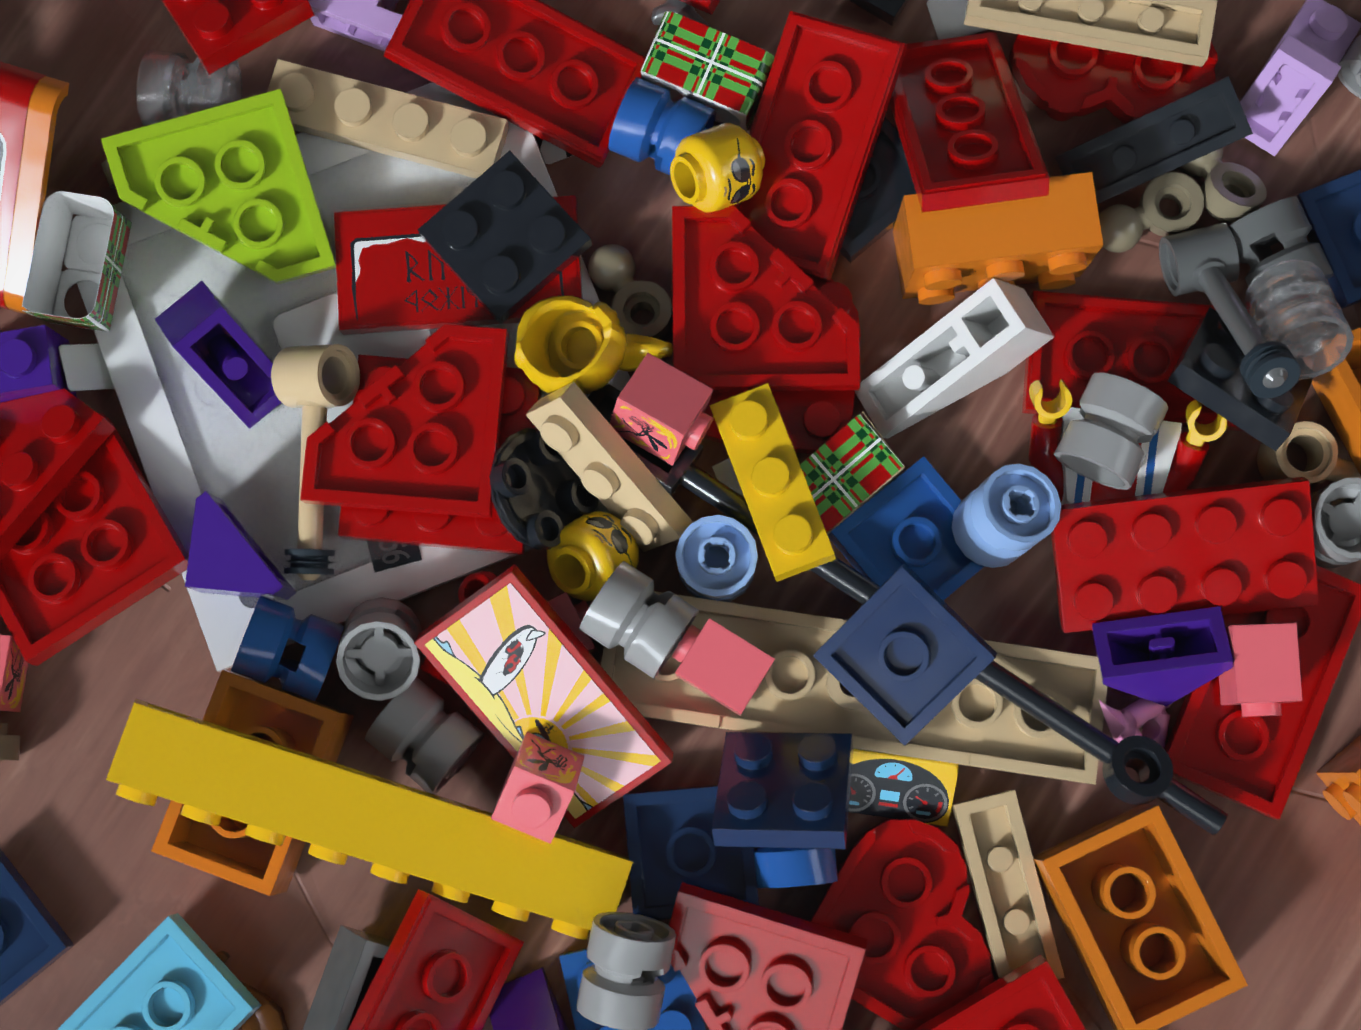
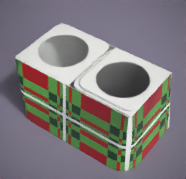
(708, 68)
(48, 284)

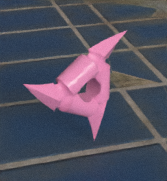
(1140, 713)

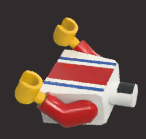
(1169, 461)

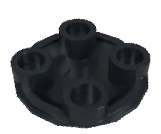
(536, 490)

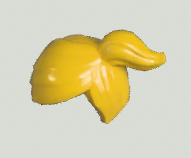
(578, 343)

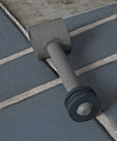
(1208, 263)

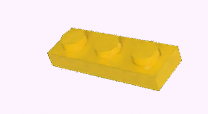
(772, 482)

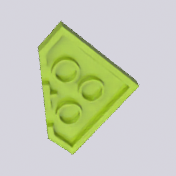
(228, 183)

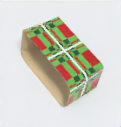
(849, 470)

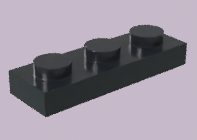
(1160, 140)

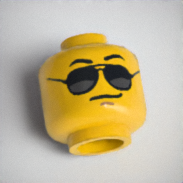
(717, 167)
(590, 554)

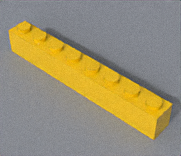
(363, 817)

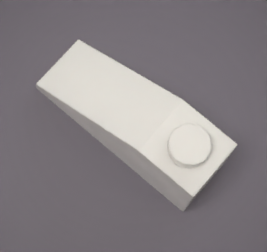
(955, 357)

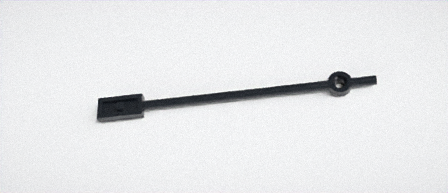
(1136, 752)

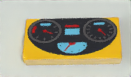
(902, 787)

